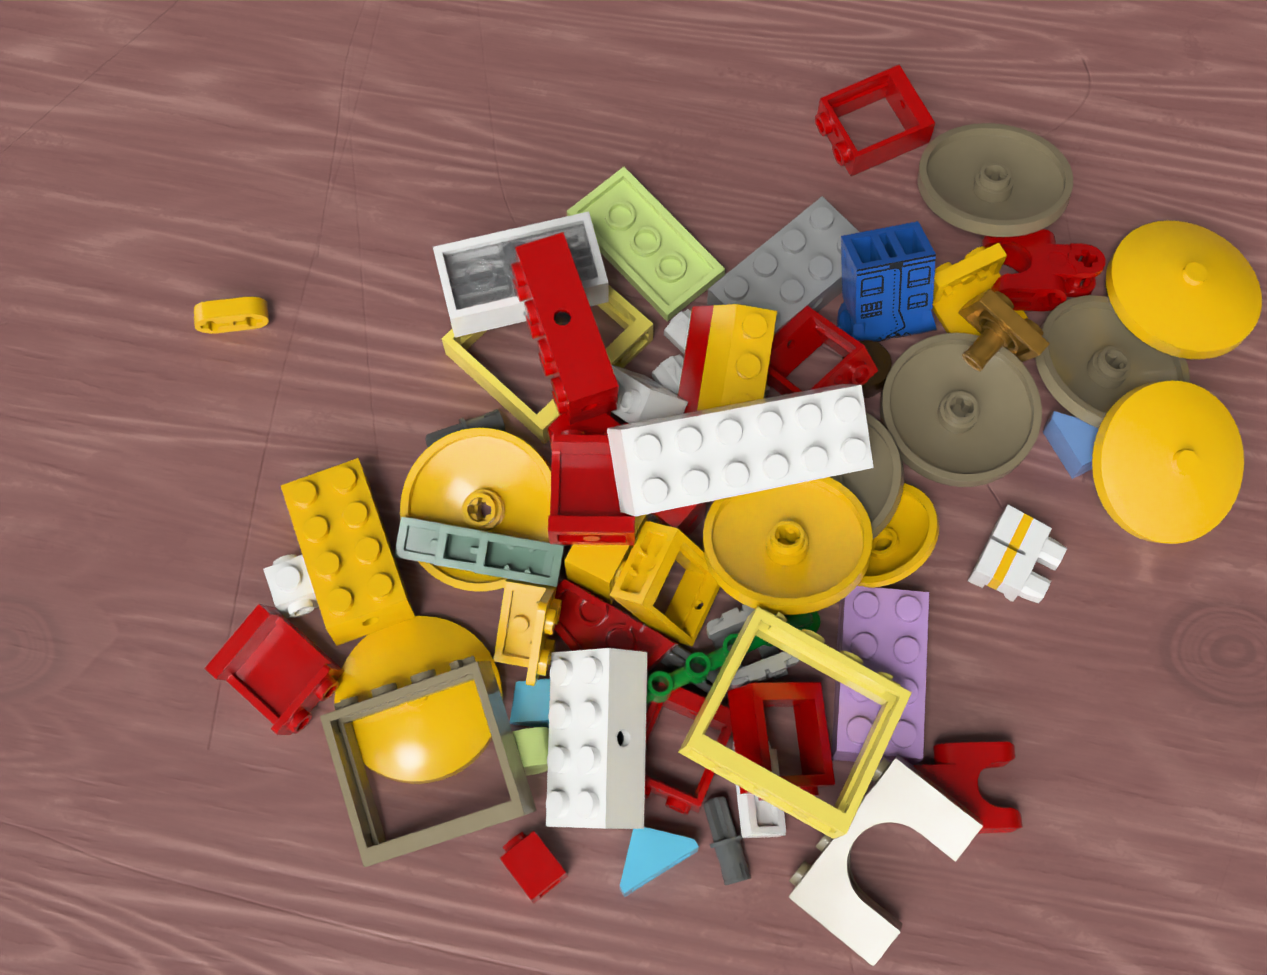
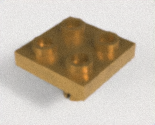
(1000, 327)

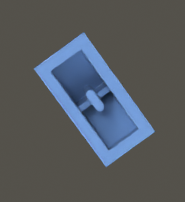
(1071, 441)

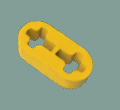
(231, 315)

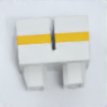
(1012, 553)

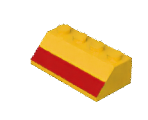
(726, 355)

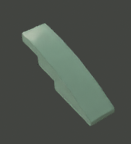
(479, 551)

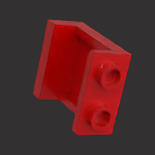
(585, 493)
(276, 669)

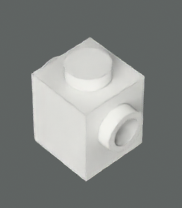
(291, 586)

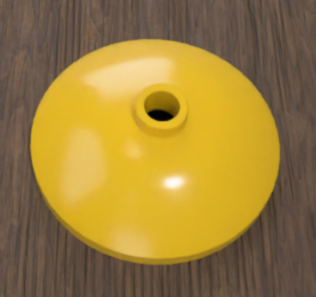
(908, 540)

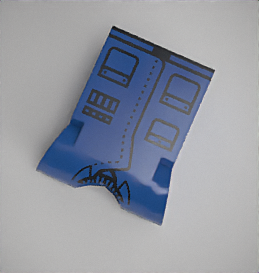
(887, 283)

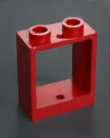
(904, 101)
(808, 332)
(686, 704)
(751, 736)

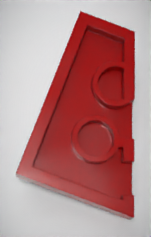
(595, 624)

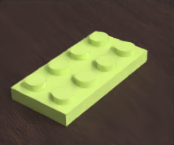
(648, 244)

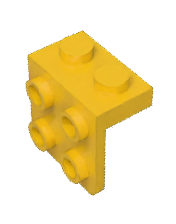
(964, 281)
(525, 625)

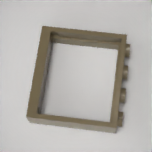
(354, 779)

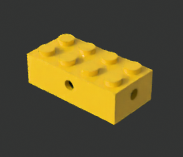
(347, 552)

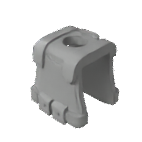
(772, 662)

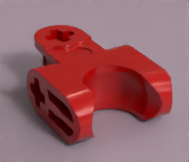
(1045, 270)
(958, 772)

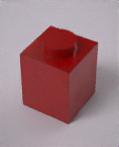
(532, 865)

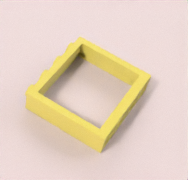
(621, 351)
(841, 666)

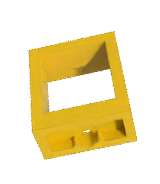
(646, 573)

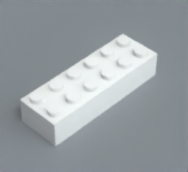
(739, 449)

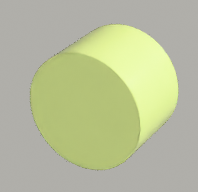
(533, 749)

